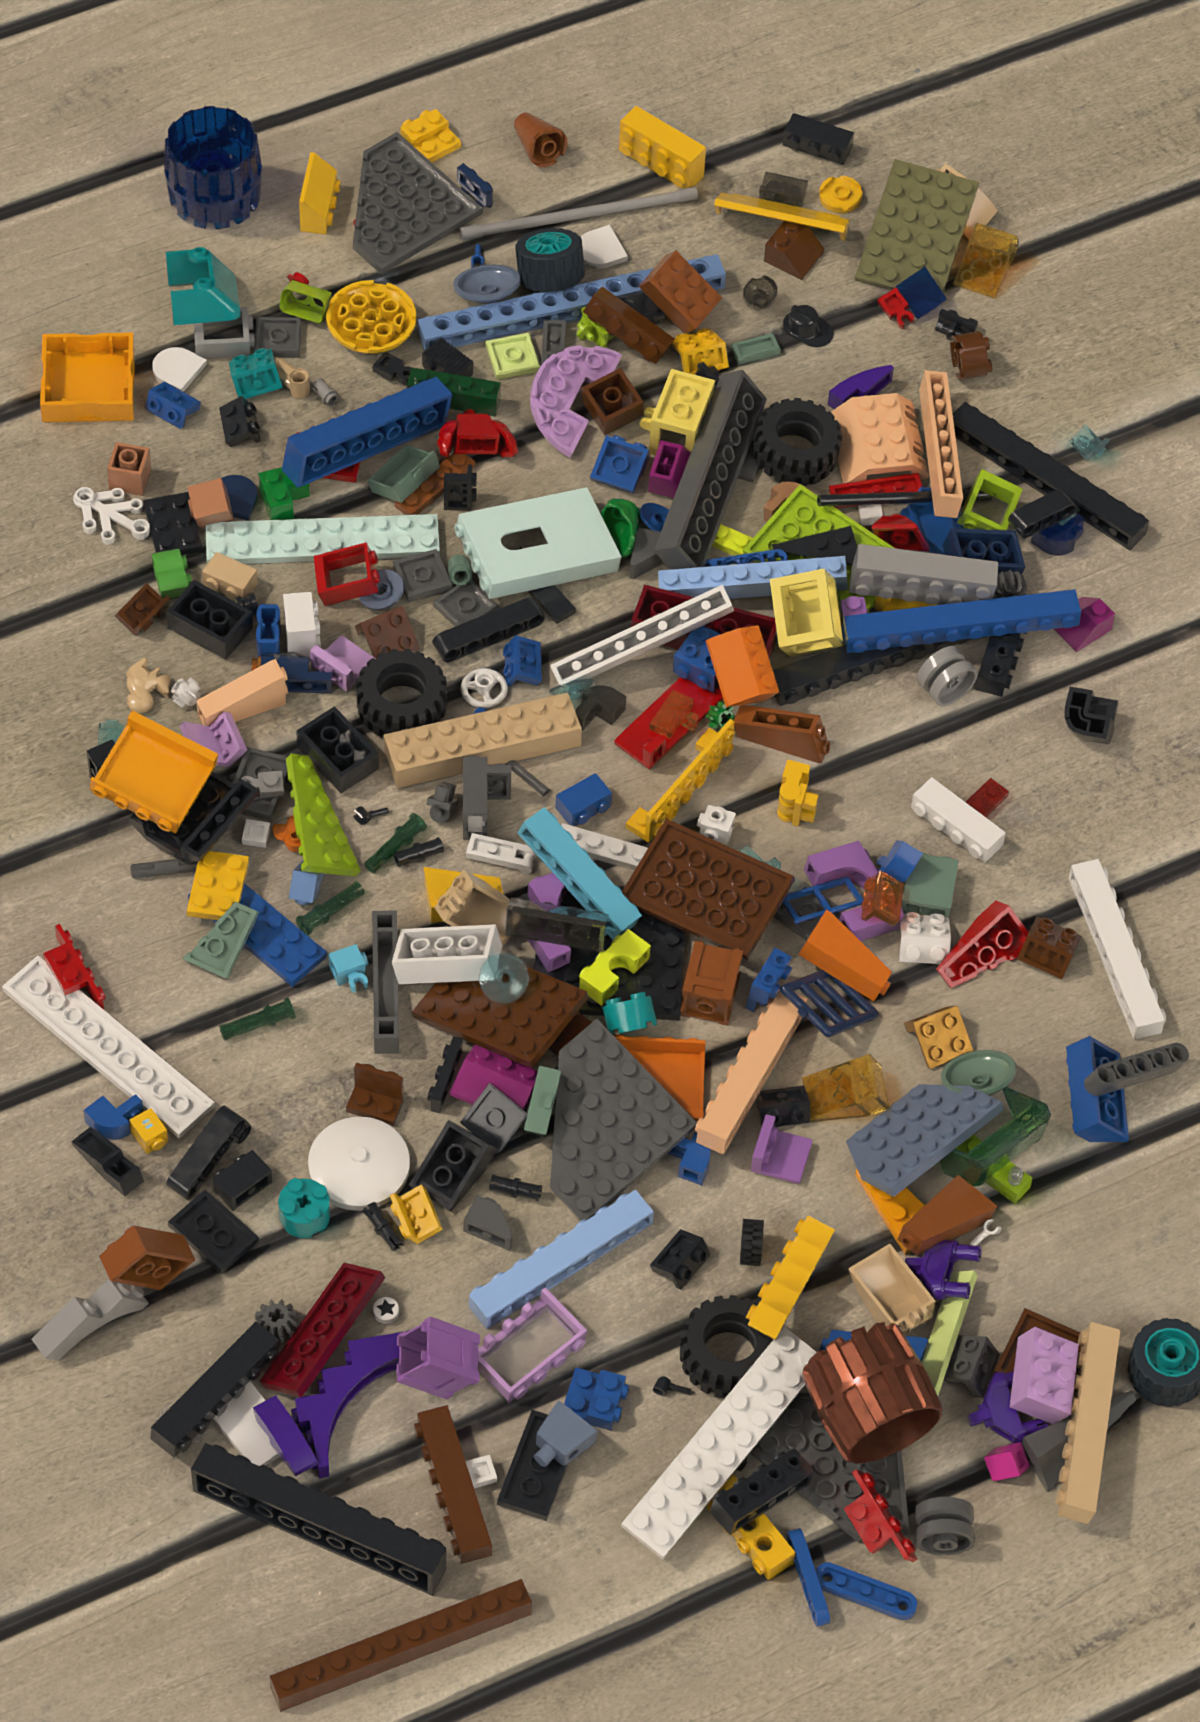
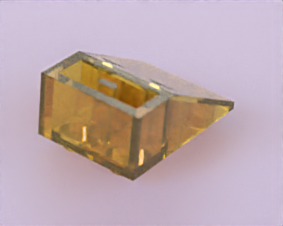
(986, 260)
(847, 1090)

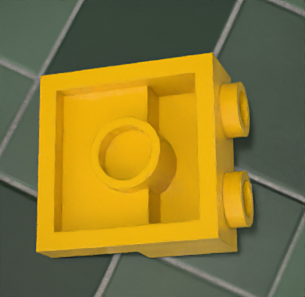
(430, 135)

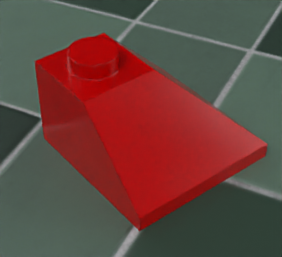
(900, 533)

